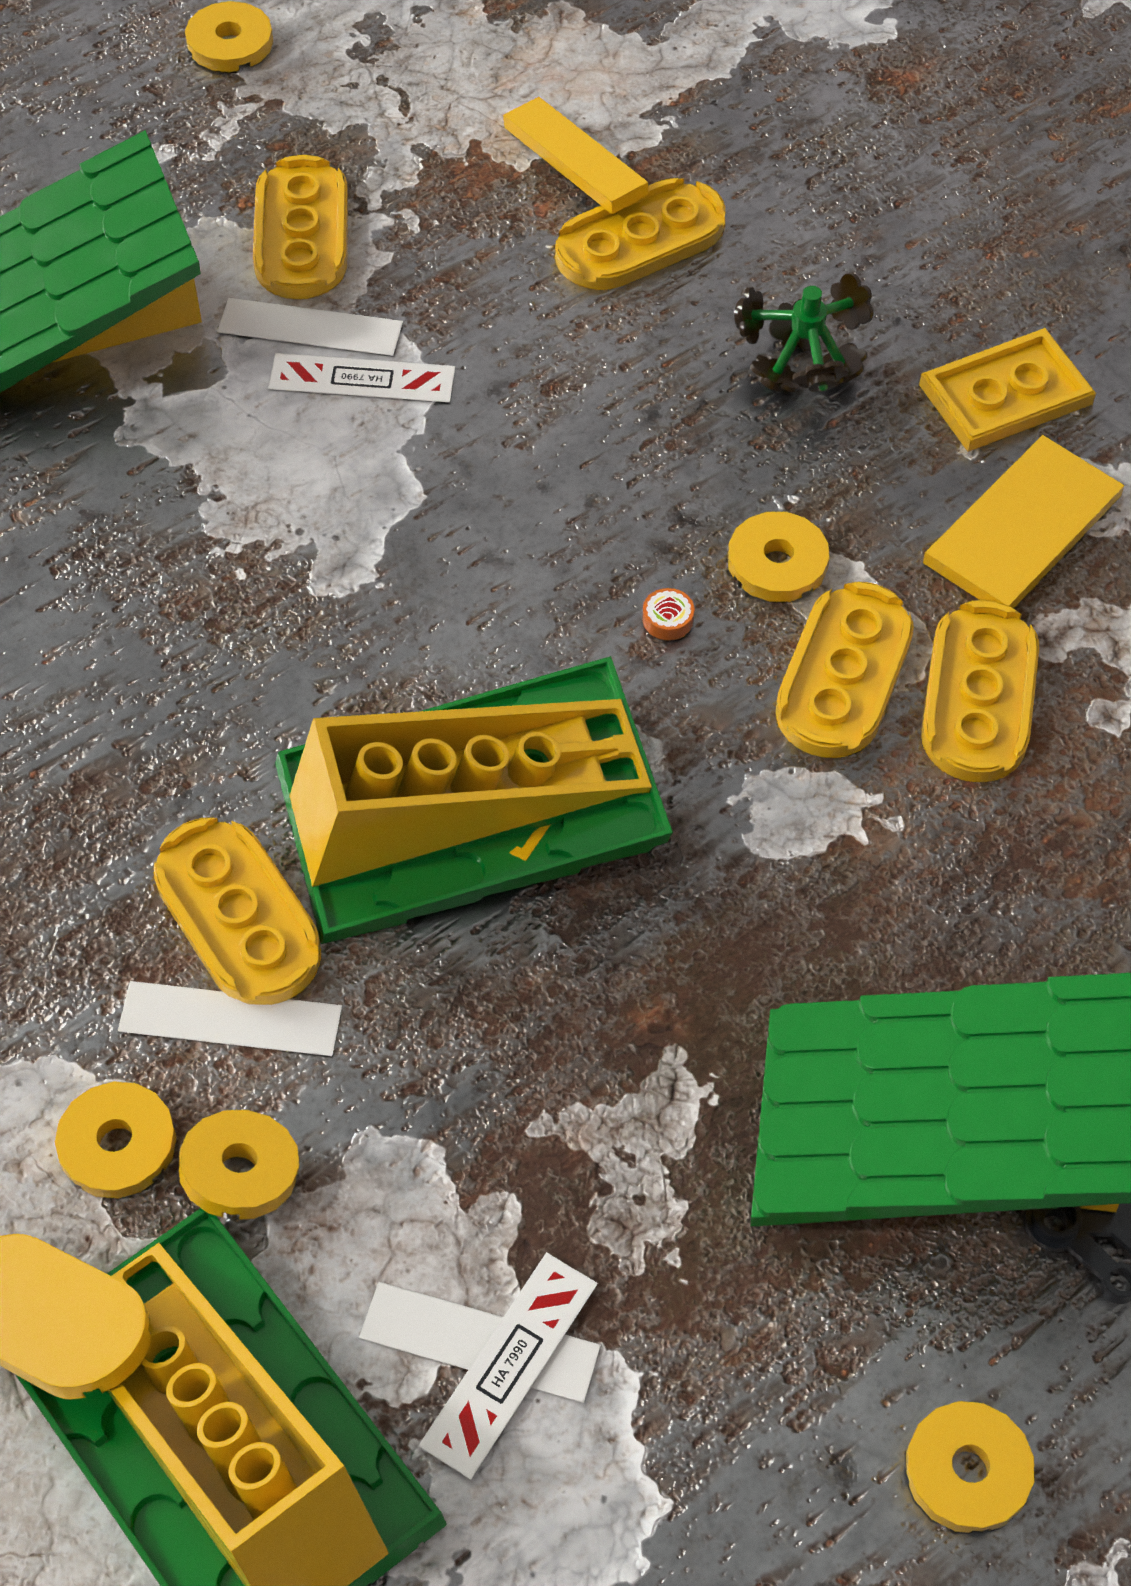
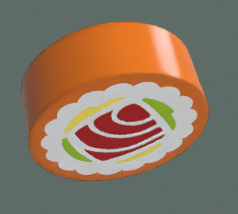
(668, 614)

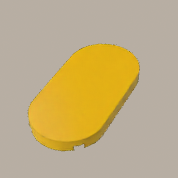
(300, 227)
(647, 236)
(844, 670)
(980, 692)
(237, 911)
(66, 1320)

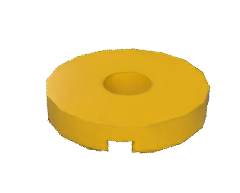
(209, 26)
(780, 533)
(110, 1108)
(245, 1136)
(992, 1438)

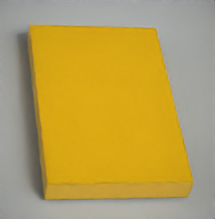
(1006, 389)

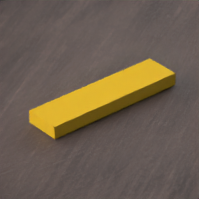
(576, 155)

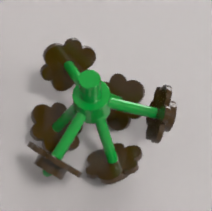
(800, 327)

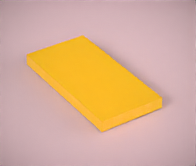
(1023, 524)

